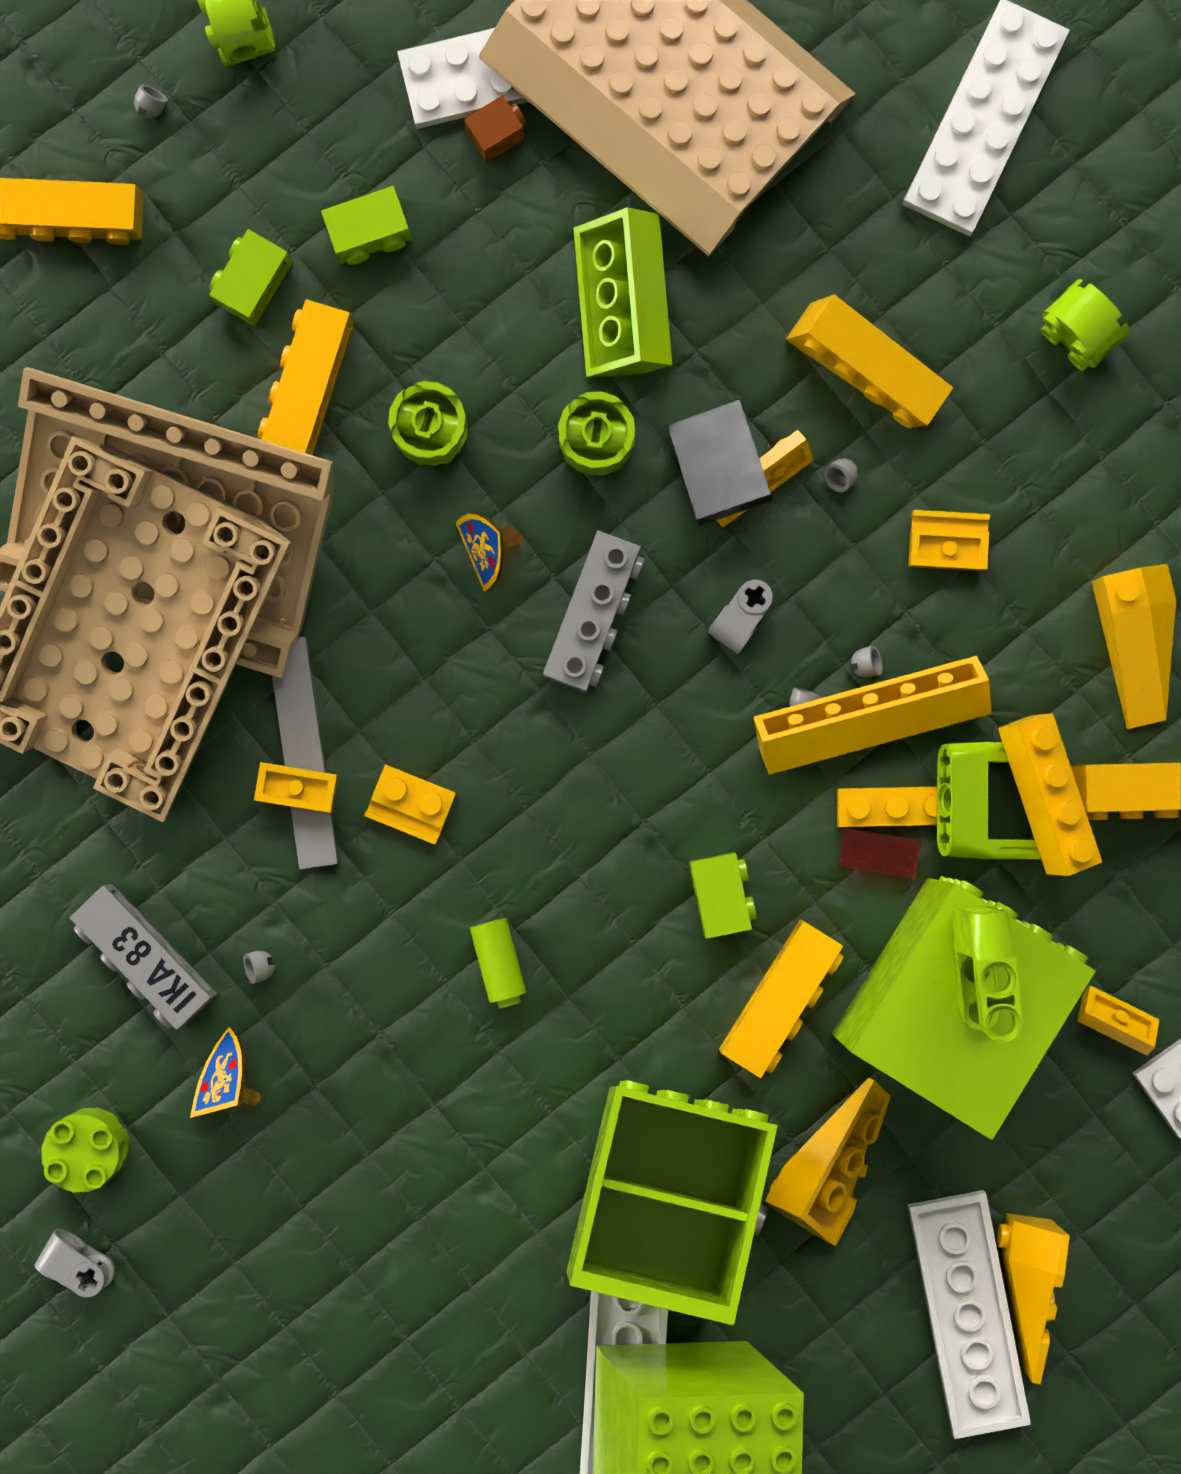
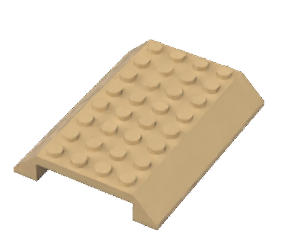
(671, 97)
(254, 475)

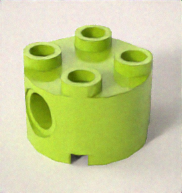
(238, 29)
(1084, 324)
(428, 423)
(596, 433)
(85, 1150)

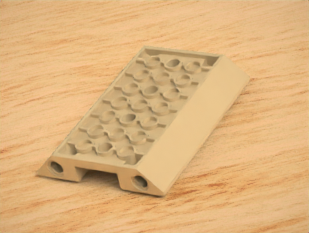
(79, 601)

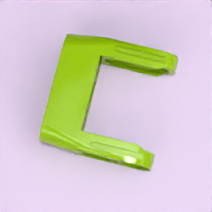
(964, 804)
(986, 938)

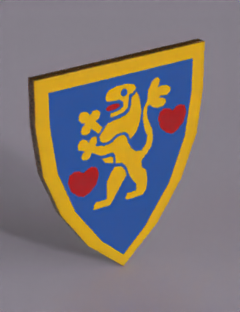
(486, 545)
(223, 1079)

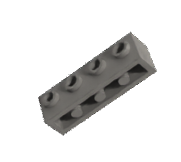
(592, 611)

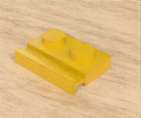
(949, 540)
(410, 804)

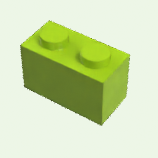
(367, 226)
(250, 277)
(721, 894)

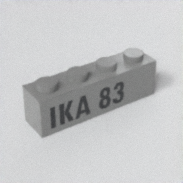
(142, 956)

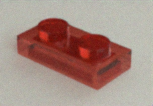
(879, 853)

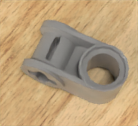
(738, 620)
(70, 1261)

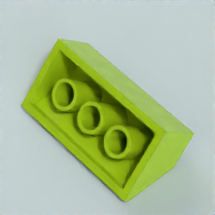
(622, 294)

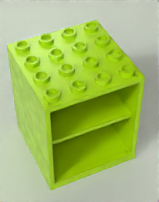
(911, 1020)
(672, 1202)
(694, 1411)

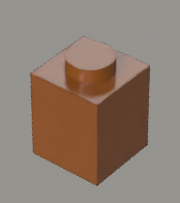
(495, 128)

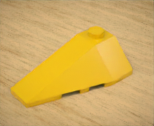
(1139, 630)
(821, 1176)
(1034, 1264)

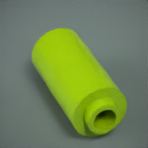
(498, 962)

